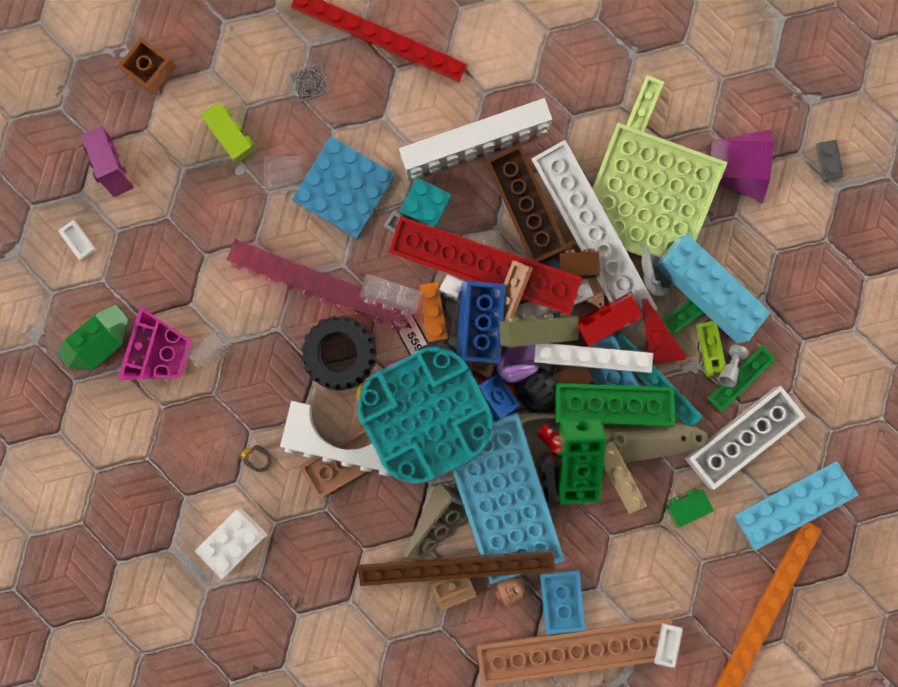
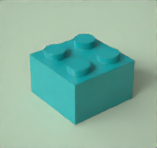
(425, 203)

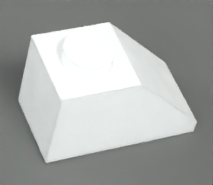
(451, 287)

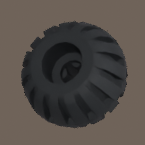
(537, 392)

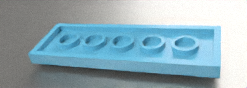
(795, 505)

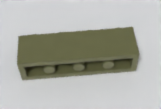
(538, 330)

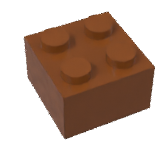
(146, 66)

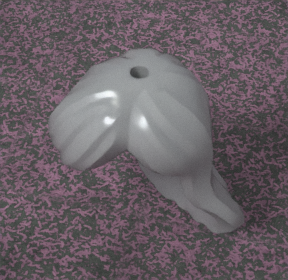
(654, 280)

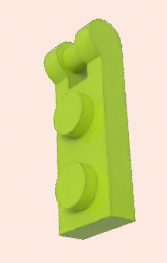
(711, 347)

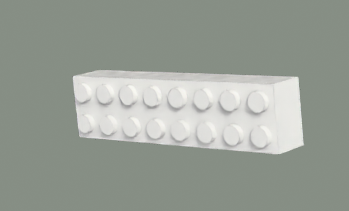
(476, 138)

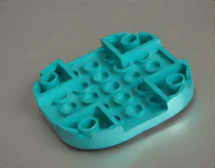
(425, 415)

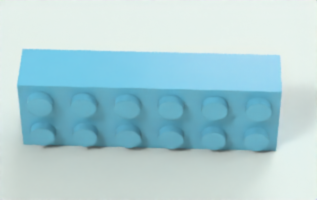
(712, 289)

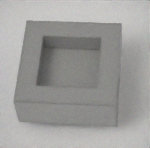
(392, 222)

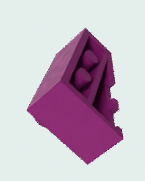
(105, 161)

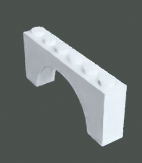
(303, 437)

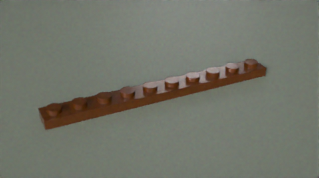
(457, 568)

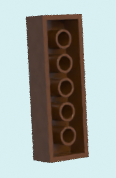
(526, 204)

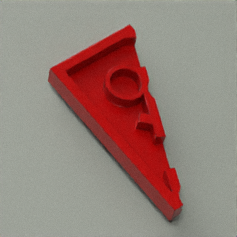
(658, 338)

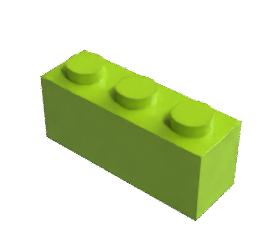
(228, 132)

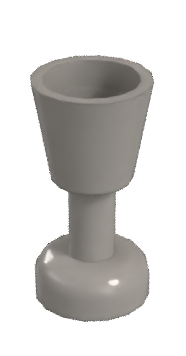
(730, 373)

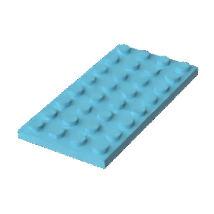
(506, 497)

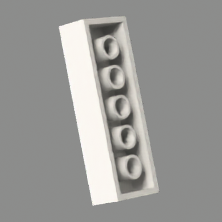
(745, 437)

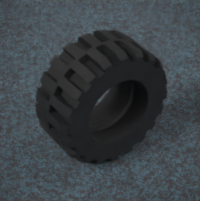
(320, 335)

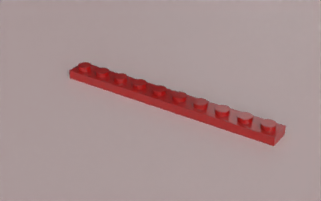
(382, 37)

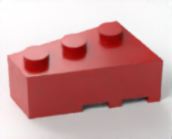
(609, 318)

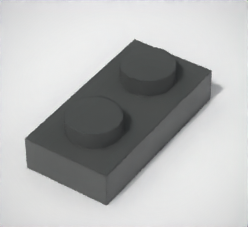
(829, 160)

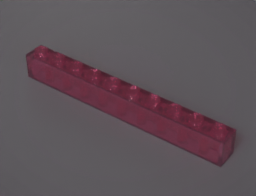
(312, 283)

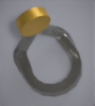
(245, 456)

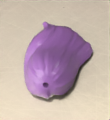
(517, 363)

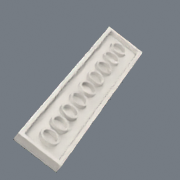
(589, 222)

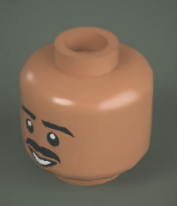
(510, 591)

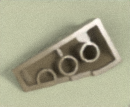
(440, 517)

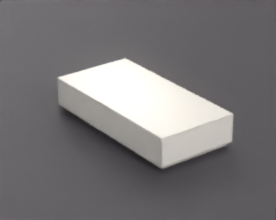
(77, 240)
(668, 645)

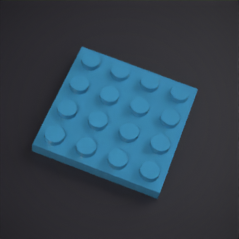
(343, 187)

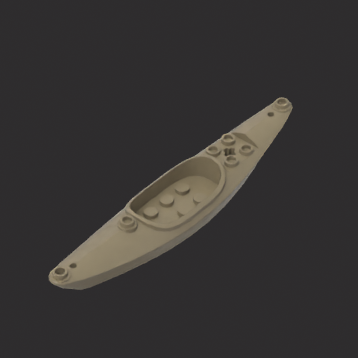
(632, 442)

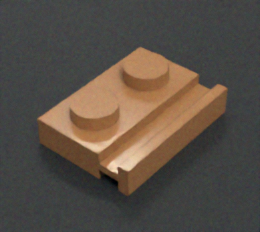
(452, 592)

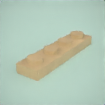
(622, 479)

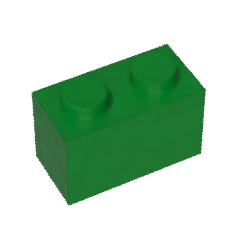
(689, 507)

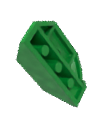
(95, 340)

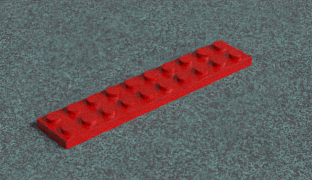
(482, 263)

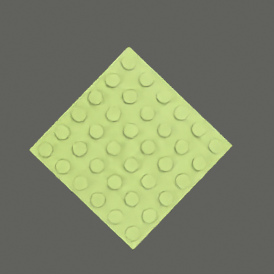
(655, 189)

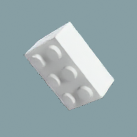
(231, 543)

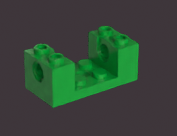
(582, 446)

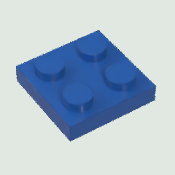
(498, 397)

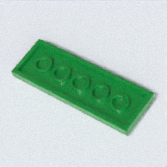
(616, 404)

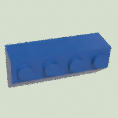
(479, 321)

